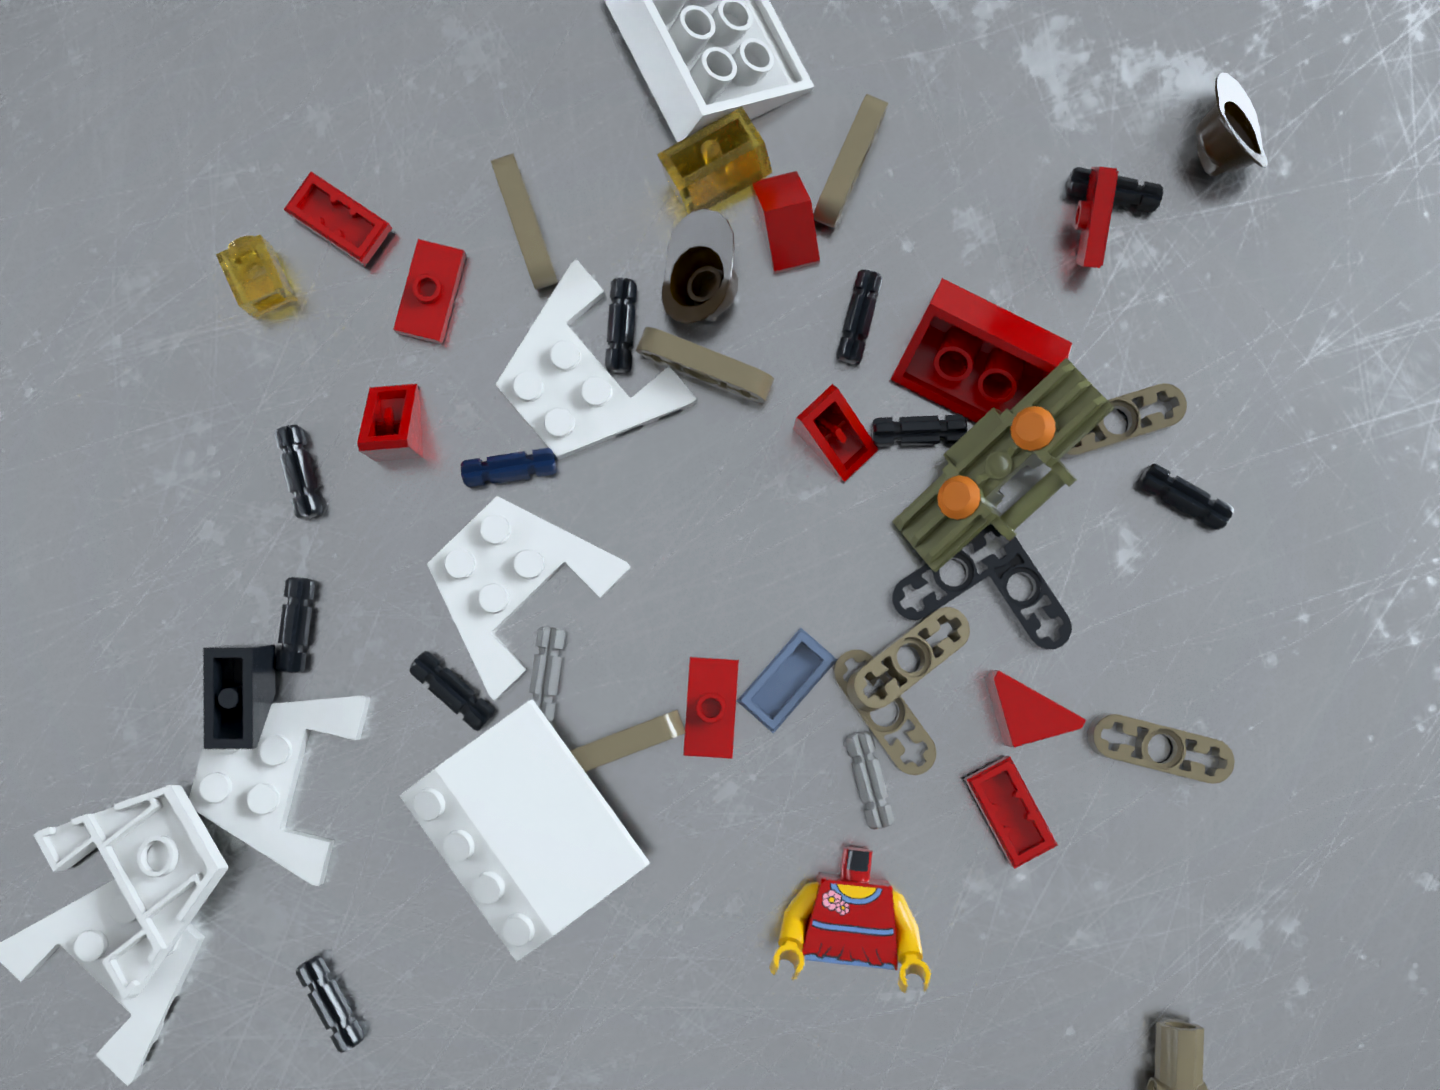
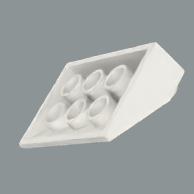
(711, 58)
(524, 830)

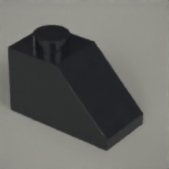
(237, 694)

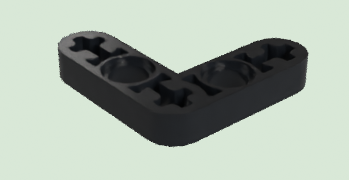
(997, 573)

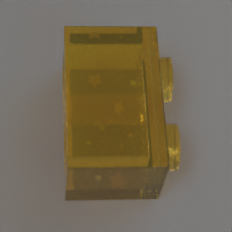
(716, 162)

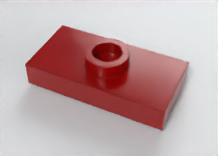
(1095, 215)
(338, 218)
(430, 291)
(711, 707)
(1011, 812)

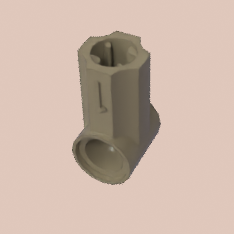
(1178, 1057)

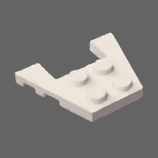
(567, 390)
(497, 568)
(254, 788)
(160, 864)
(89, 933)

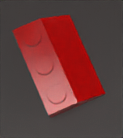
(976, 354)

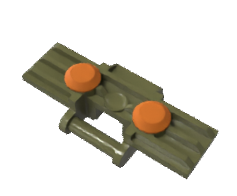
(991, 453)

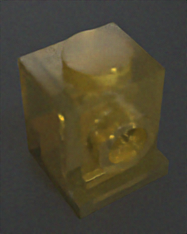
(241, 262)

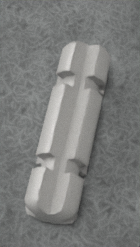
(547, 669)
(870, 780)

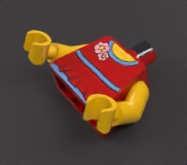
(852, 923)

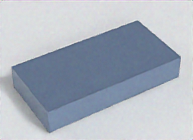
(787, 680)

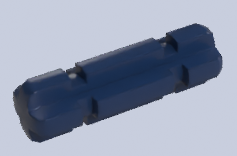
(508, 467)

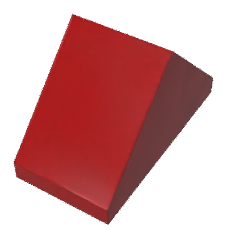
(786, 221)
(391, 424)
(835, 433)
(1026, 714)

